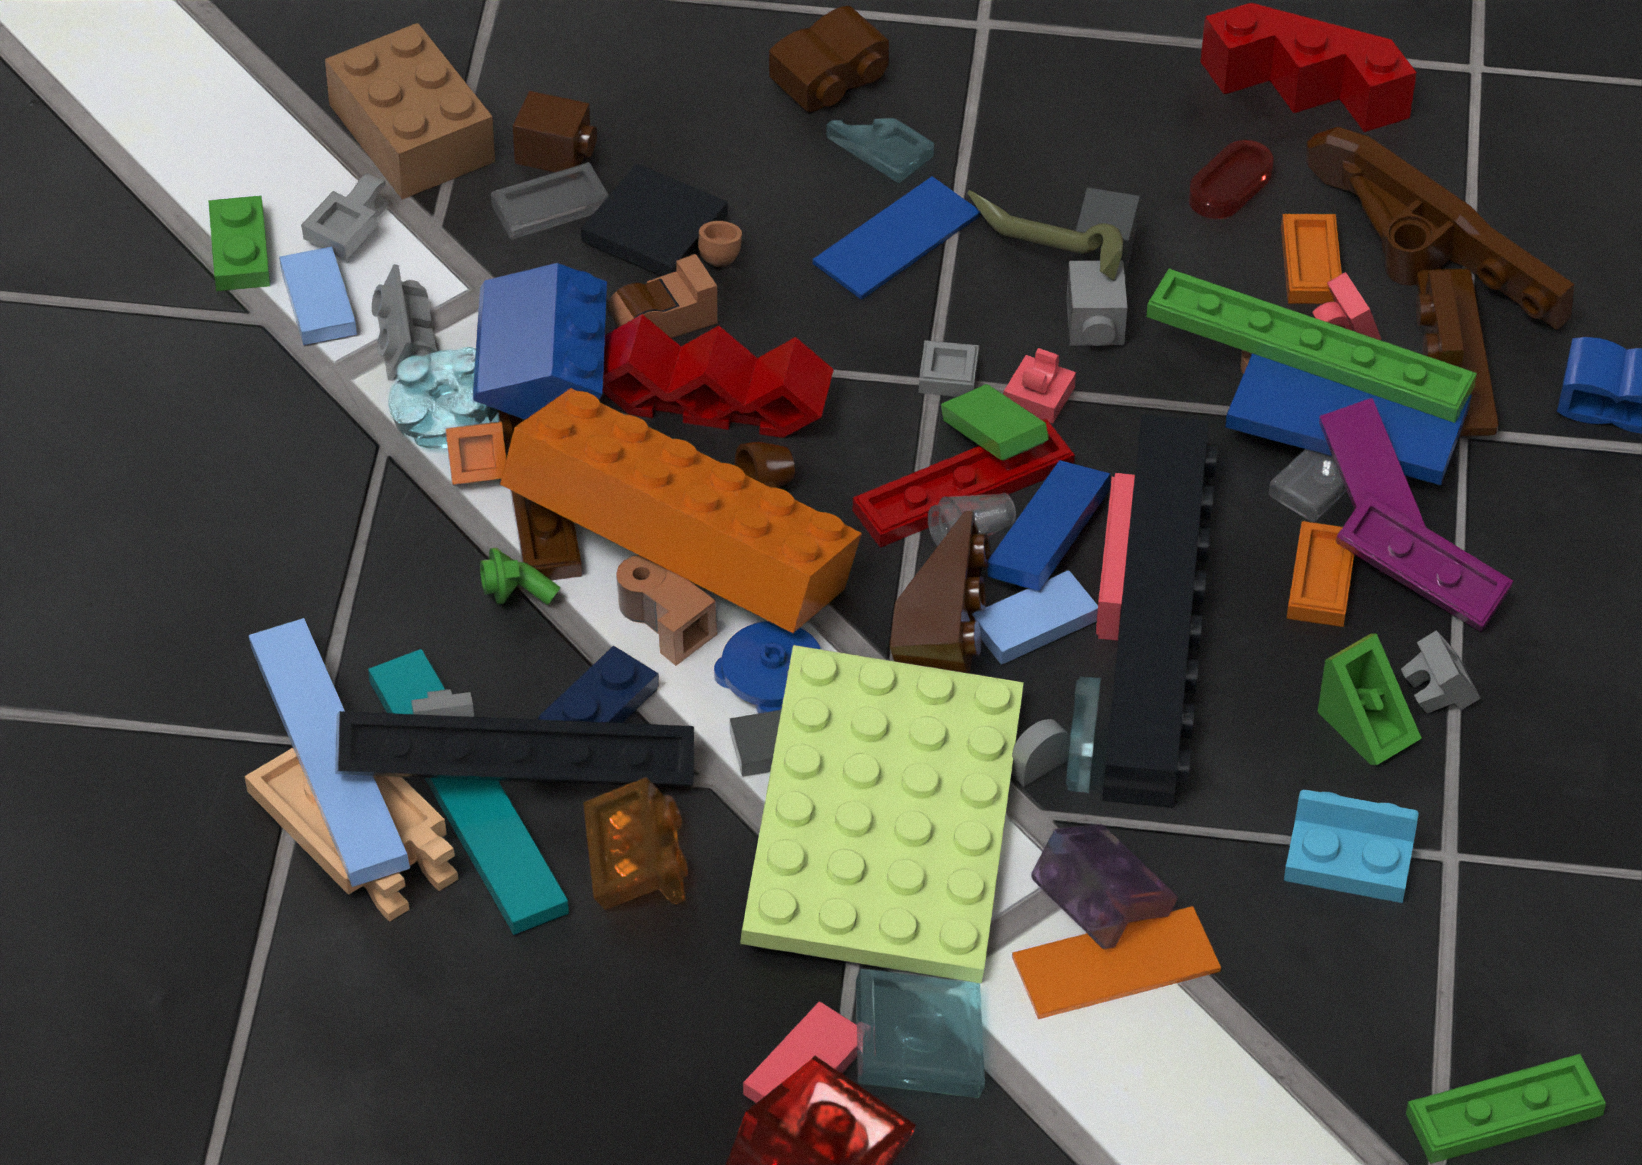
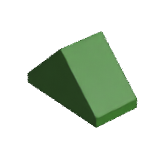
(1366, 702)

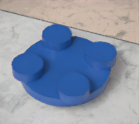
(758, 663)

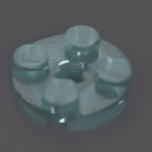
(422, 382)

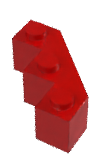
(1309, 63)
(714, 379)

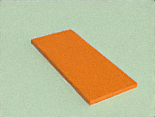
(1147, 957)

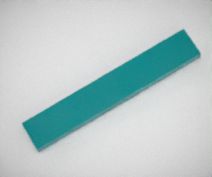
(479, 813)

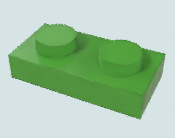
(239, 243)

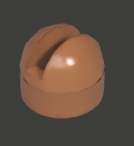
(719, 242)

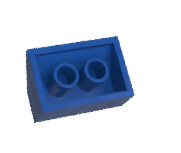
(539, 338)

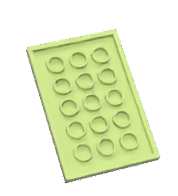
(884, 815)

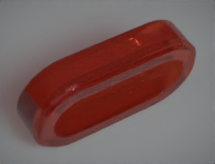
(1230, 179)

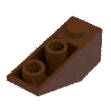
(935, 610)

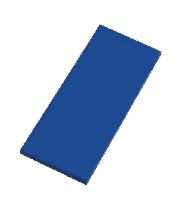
(896, 237)

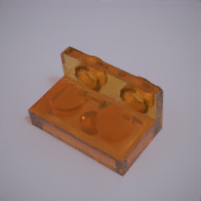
(634, 844)

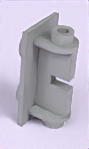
(402, 320)

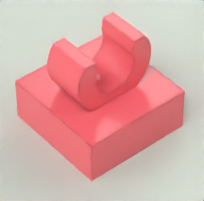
(1348, 308)
(1041, 385)

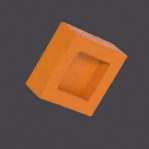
(476, 452)

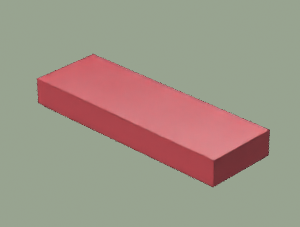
(1115, 556)

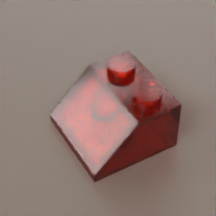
(820, 1121)

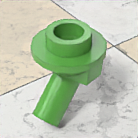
(502, 575)

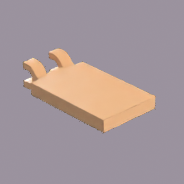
(288, 798)

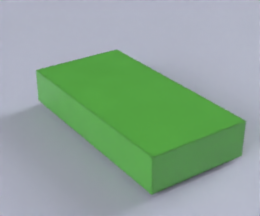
(994, 422)

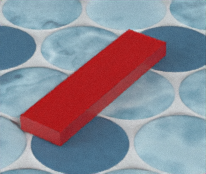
(904, 504)

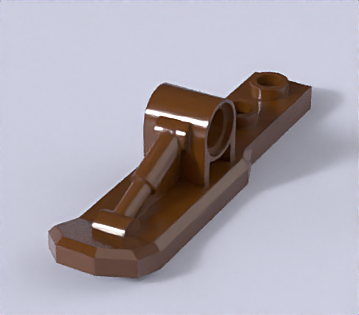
(1429, 225)

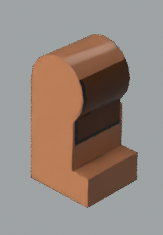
(672, 302)
(666, 604)

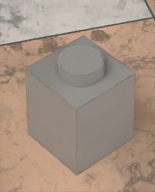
(1095, 305)

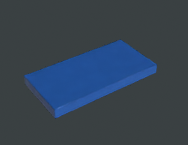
(1287, 405)

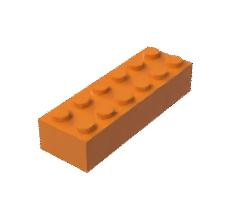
(681, 509)

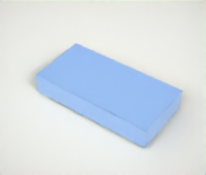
(317, 295)
(1036, 617)

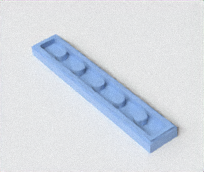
(308, 710)

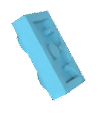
(1351, 845)

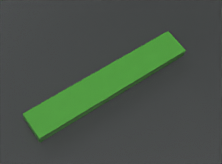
(1312, 345)

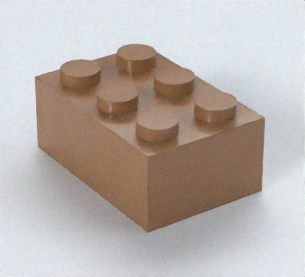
(410, 110)

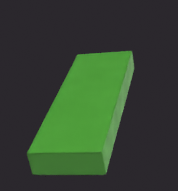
(1505, 1108)

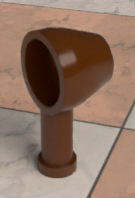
(766, 463)

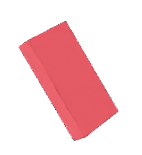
(819, 1034)

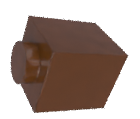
(552, 132)

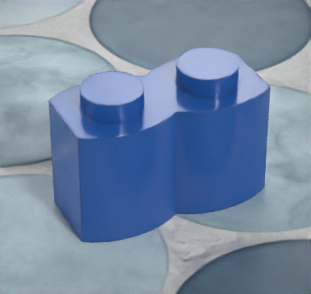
(1602, 384)

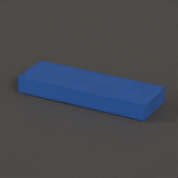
(1049, 525)

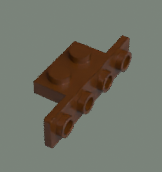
(1454, 335)

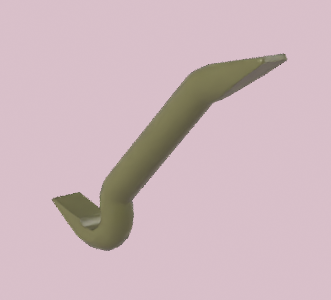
(1057, 236)

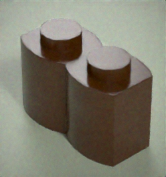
(829, 58)

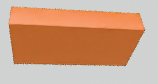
(1310, 256)
(1320, 576)

